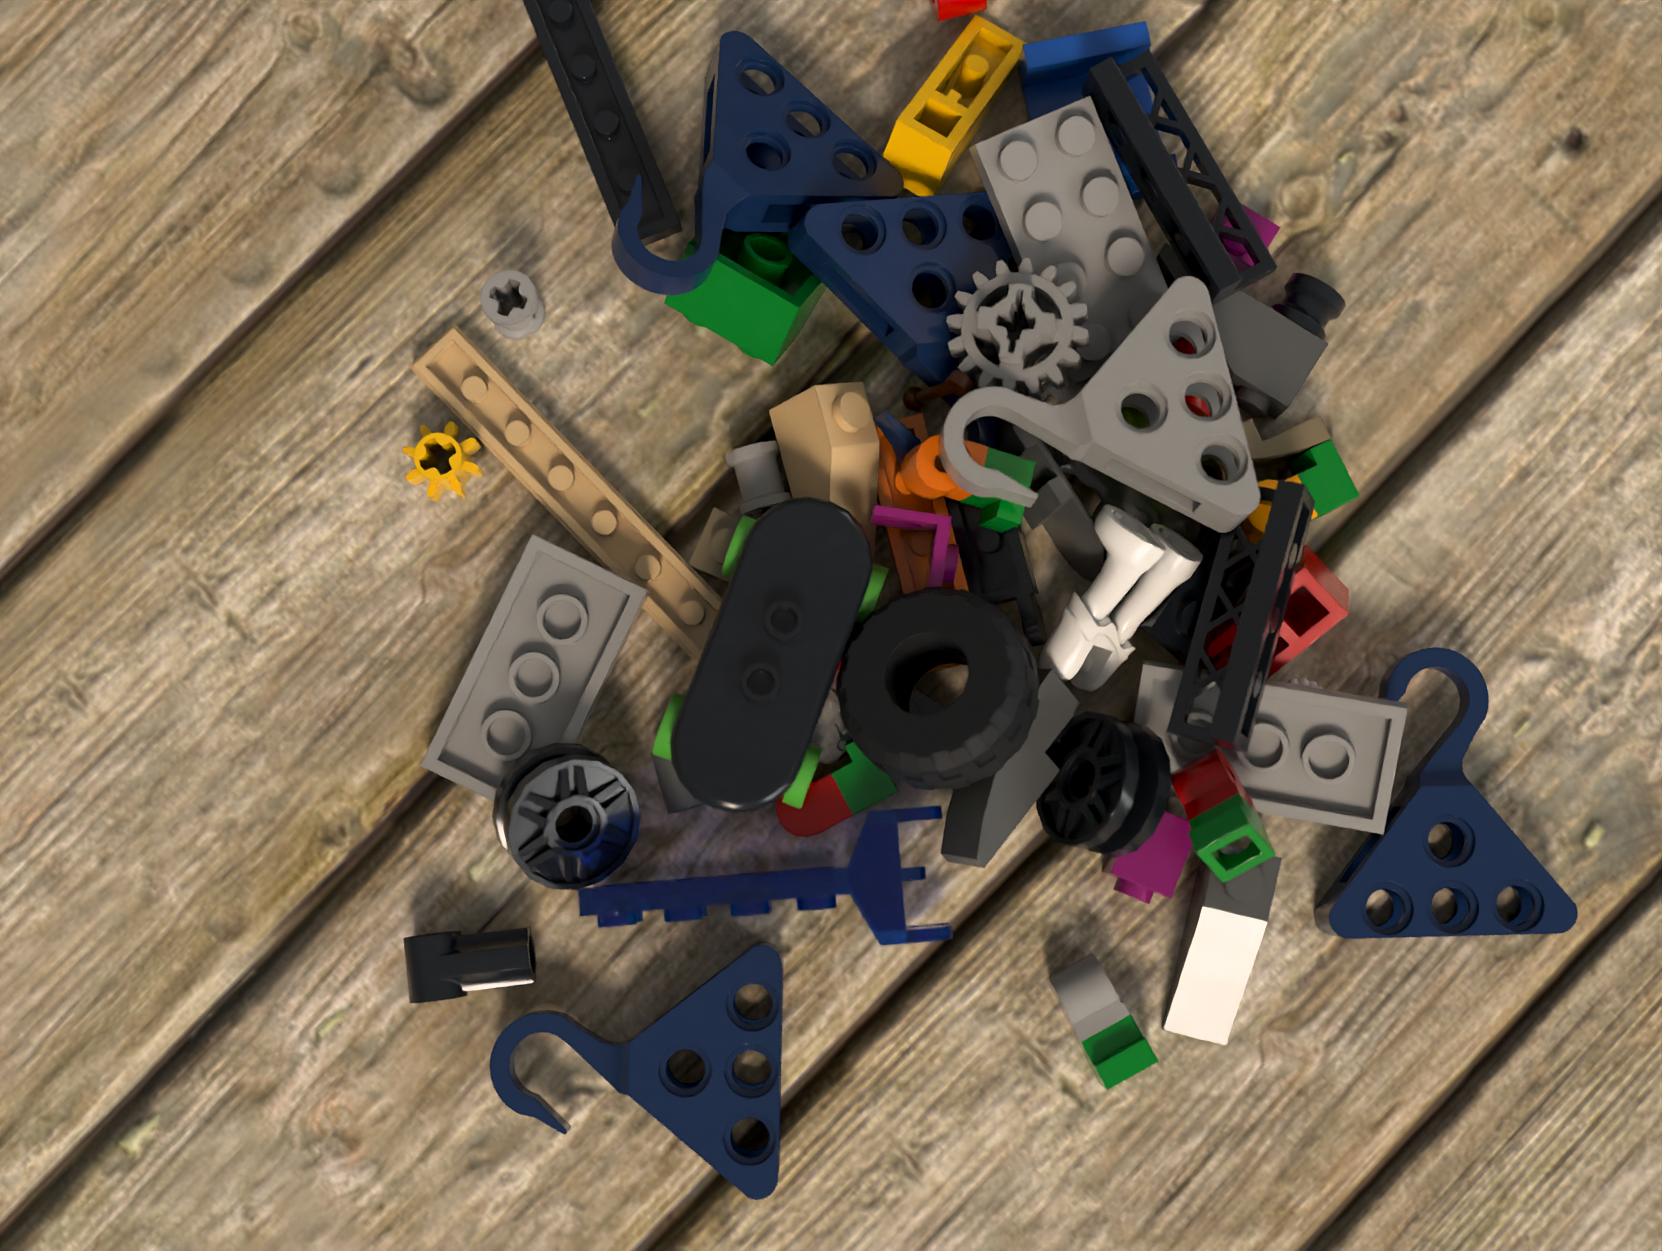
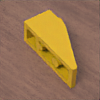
(952, 106)

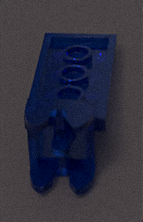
(870, 877)

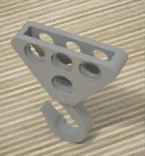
(1091, 429)

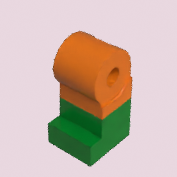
(928, 480)

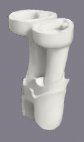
(1152, 561)

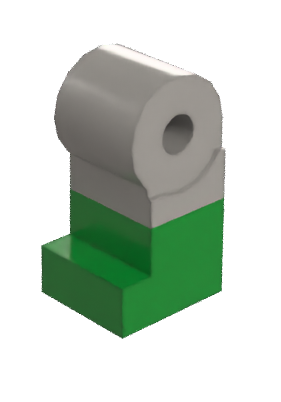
(1101, 1022)

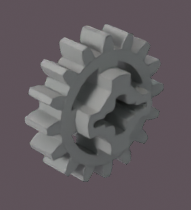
(994, 323)

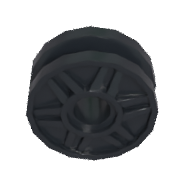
(1107, 786)
(586, 846)

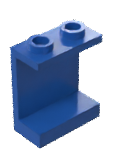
(1056, 70)

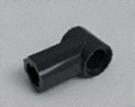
(451, 963)

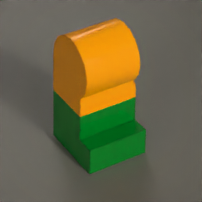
(1325, 479)

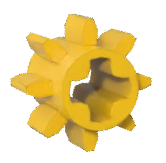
(426, 461)

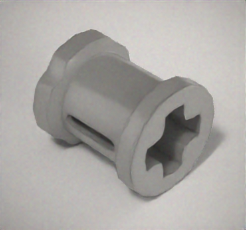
(506, 287)
(758, 477)

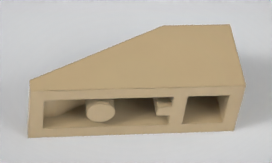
(831, 448)

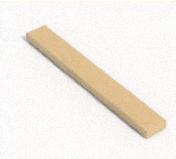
(569, 486)

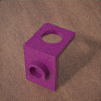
(942, 556)

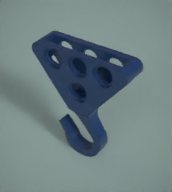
(754, 167)
(880, 279)
(1483, 849)
(640, 1067)

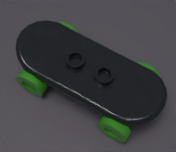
(771, 656)

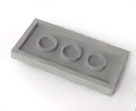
(1071, 209)
(535, 666)
(1309, 753)

